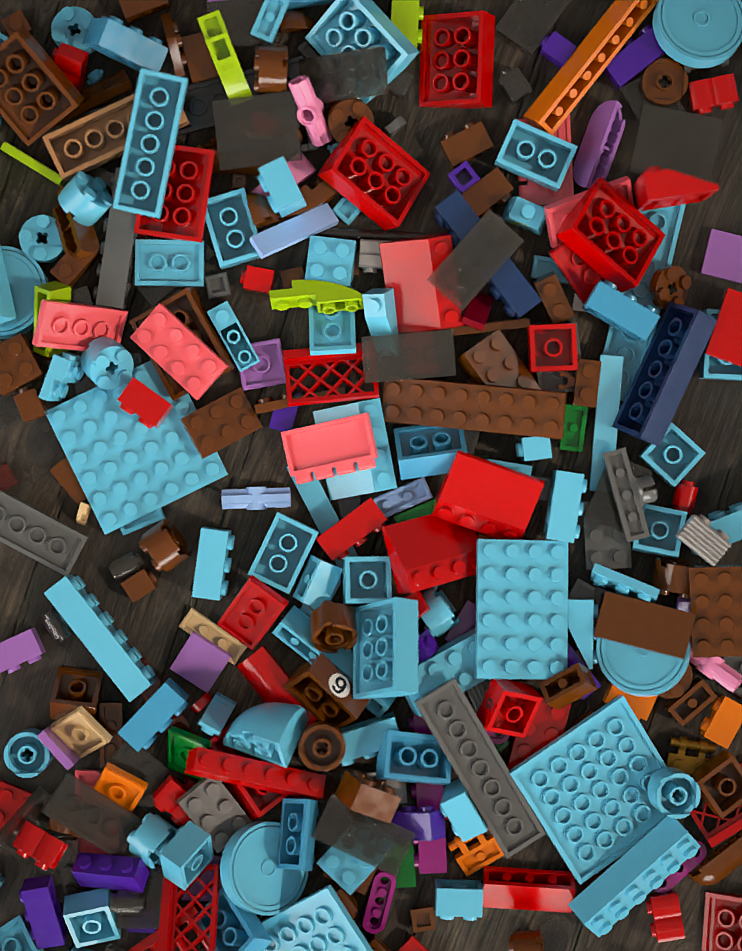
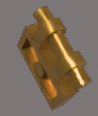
(685, 762)

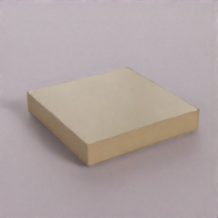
(80, 732)

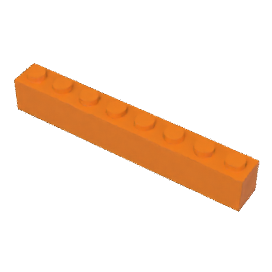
(587, 63)

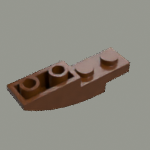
(313, 198)

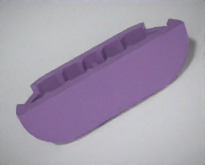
(599, 144)

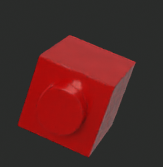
(257, 279)

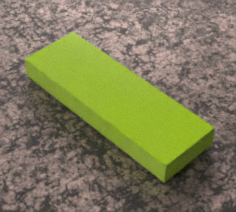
(32, 163)

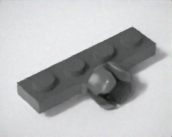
(629, 494)

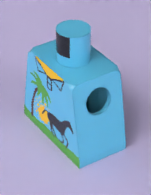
(525, 215)

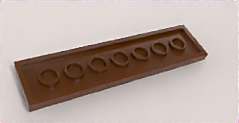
(475, 407)

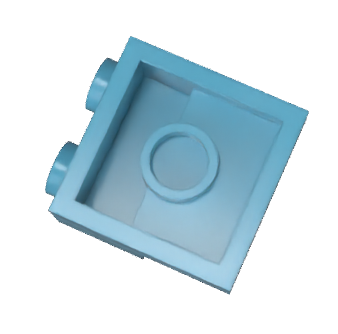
(62, 370)

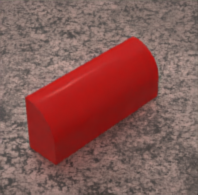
(268, 679)
(528, 889)

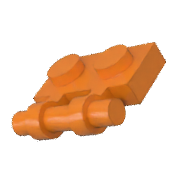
(476, 856)

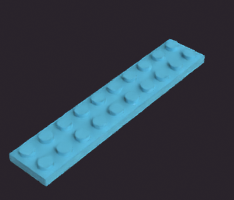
(618, 343)

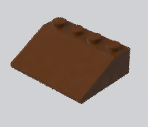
(32, 87)
(190, 311)

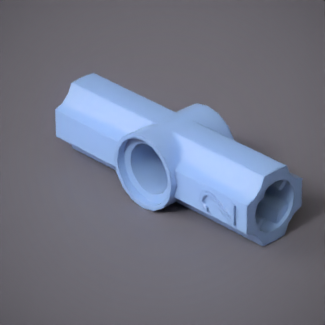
(256, 498)

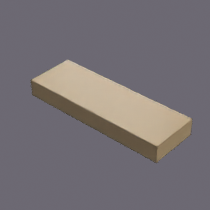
(198, 622)

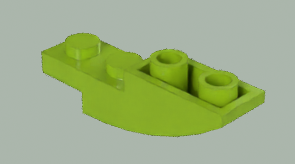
(224, 55)
(326, 295)

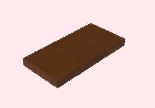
(645, 625)

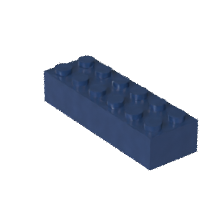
(508, 281)
(664, 373)

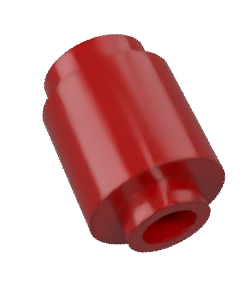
(684, 496)

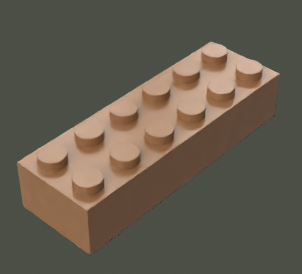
(93, 139)

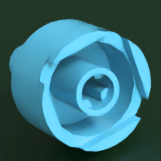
(68, 20)
(85, 198)
(31, 235)
(107, 363)
(440, 616)
(20, 762)
(673, 792)
(150, 838)

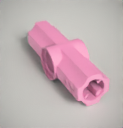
(314, 120)
(718, 670)

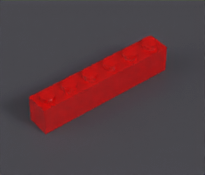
(254, 774)

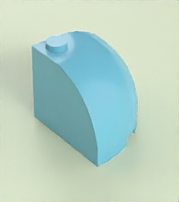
(268, 731)

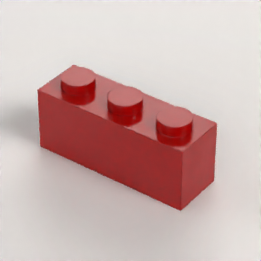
(352, 530)

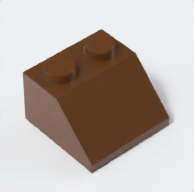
(76, 689)

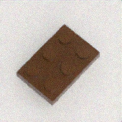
(221, 423)

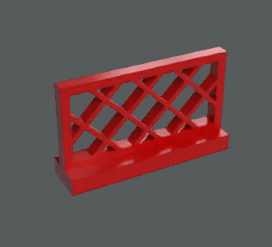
(301, 359)
(721, 831)
(169, 913)

